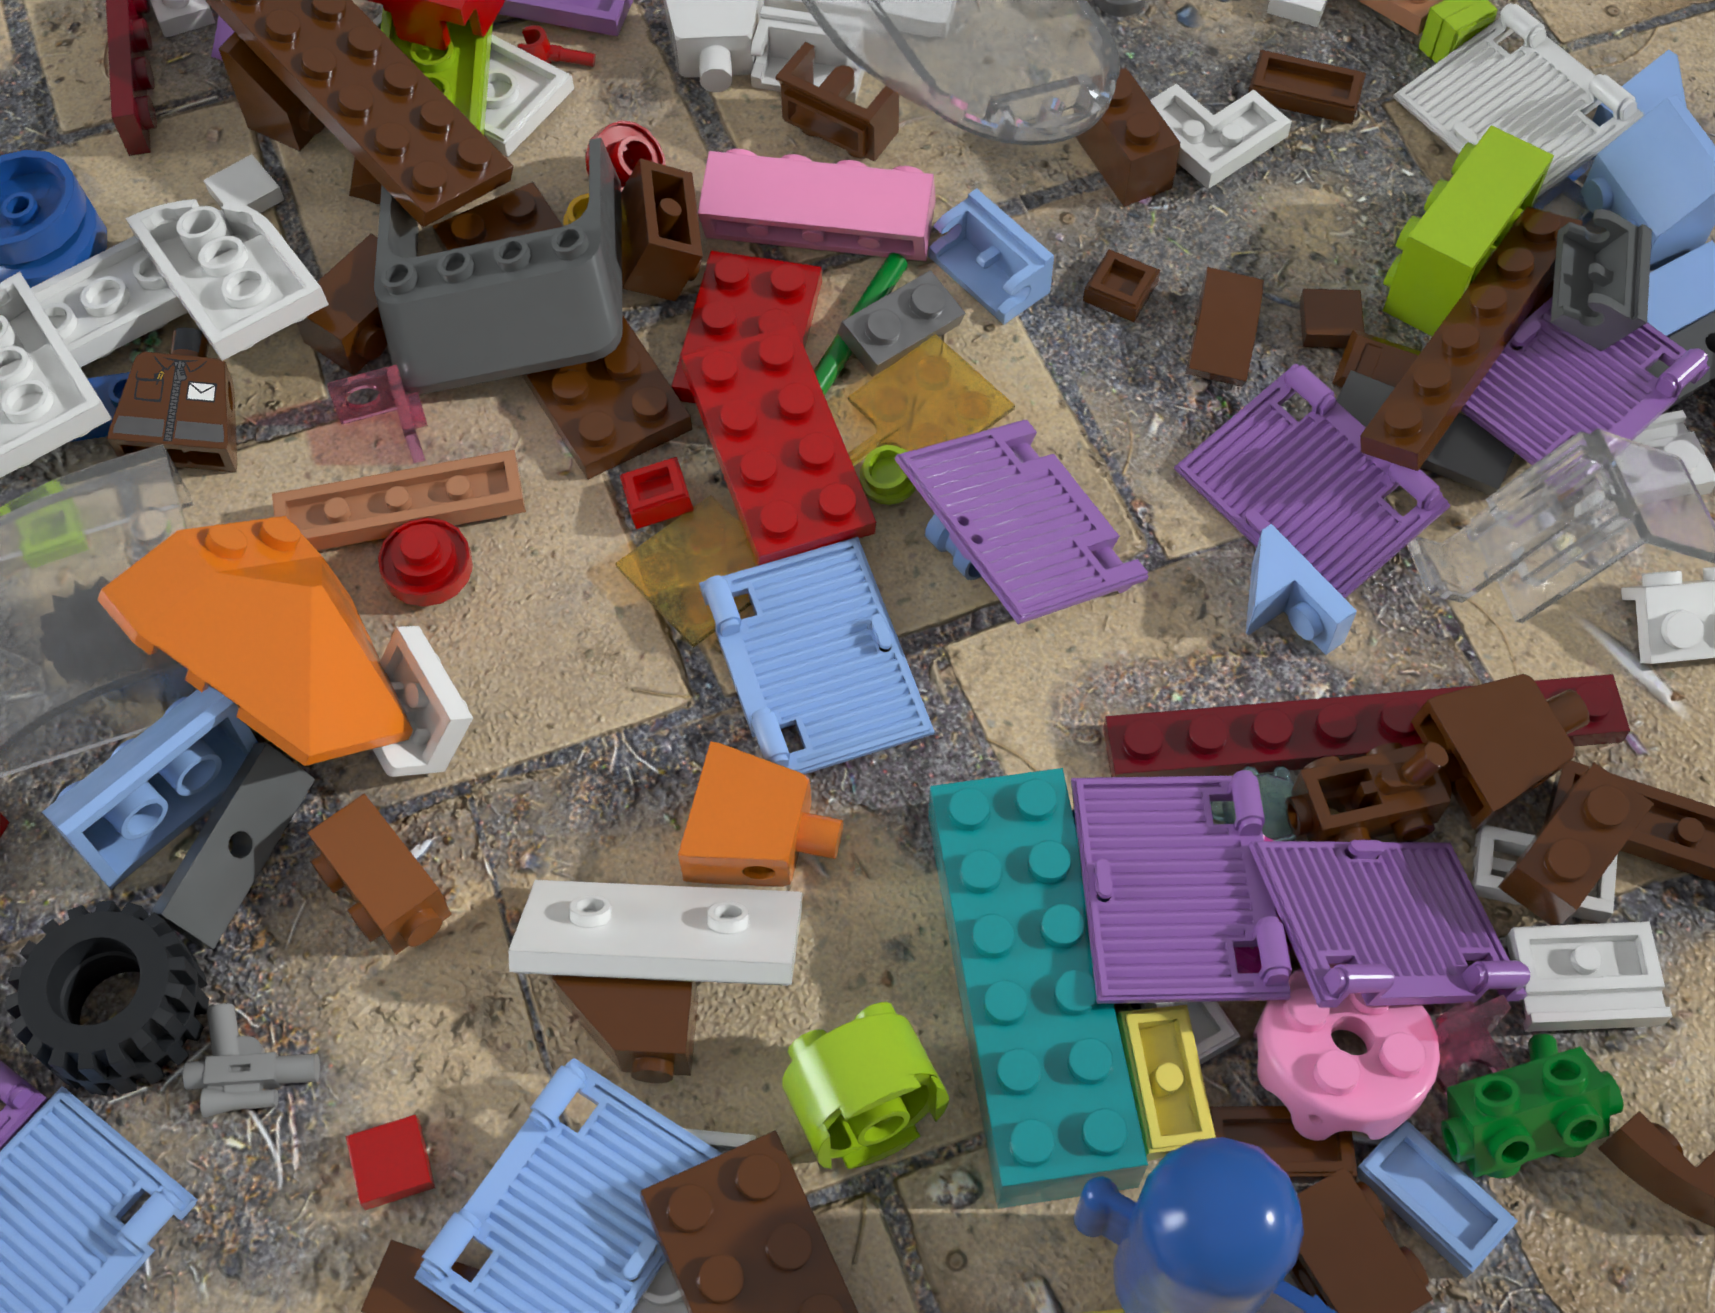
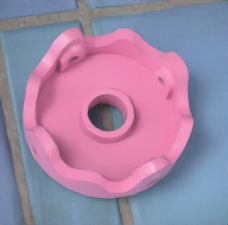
(1338, 1090)

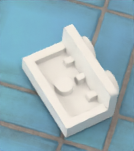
(1674, 616)
(430, 703)

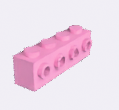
(817, 204)

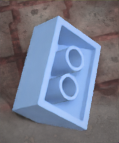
(153, 785)

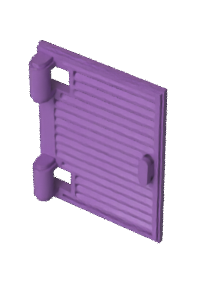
(1564, 386)
(1310, 482)
(1020, 520)
(1176, 890)
(1393, 915)

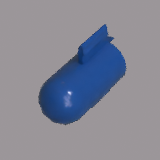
(1205, 1233)

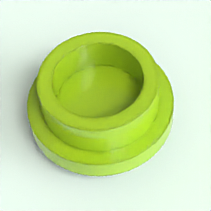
(883, 477)

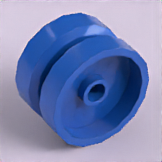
(44, 218)

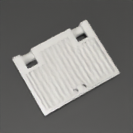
(1530, 94)

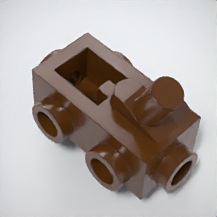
(1375, 795)

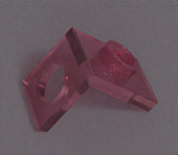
(391, 398)
(1466, 1038)

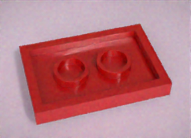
(747, 298)

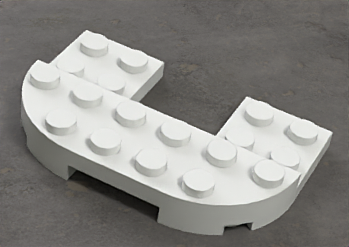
(184, 258)

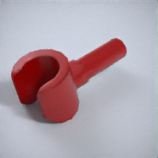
(540, 47)

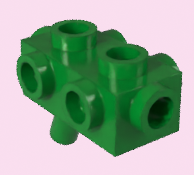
(1530, 1110)

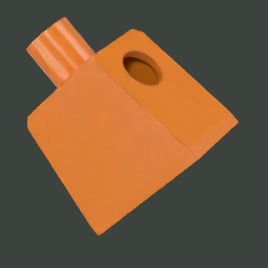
(752, 822)

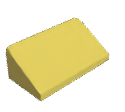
(1165, 1078)

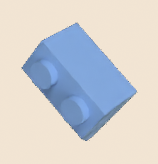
(1659, 178)

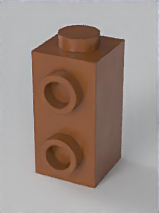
(380, 874)

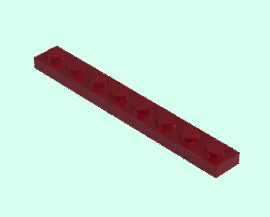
(1302, 731)

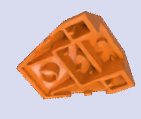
(268, 630)

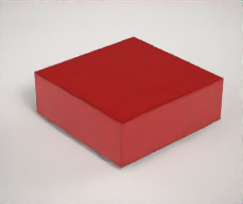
(656, 493)
(390, 1162)

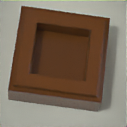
(1121, 285)
(1330, 316)

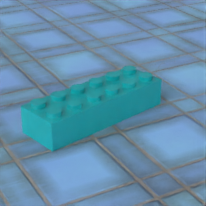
(1038, 1042)

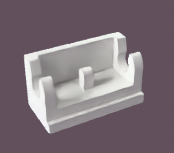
(780, 37)

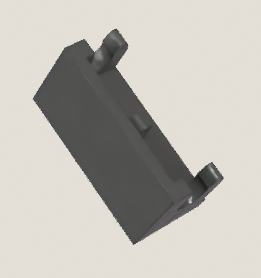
(1601, 280)

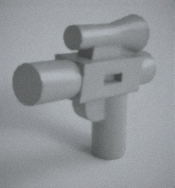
(242, 1069)

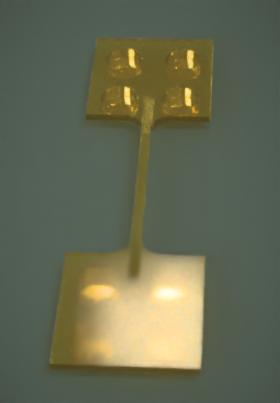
(912, 405)

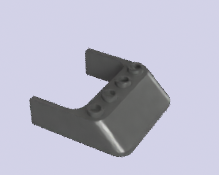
(506, 301)

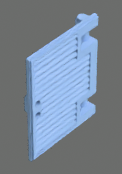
(817, 658)
(62, 1207)
(566, 1207)

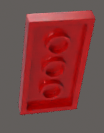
(778, 445)

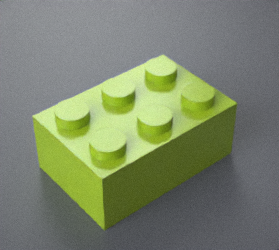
(1462, 226)

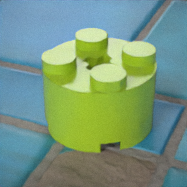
(862, 1087)

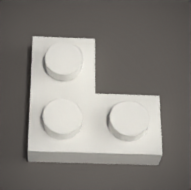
(1221, 142)

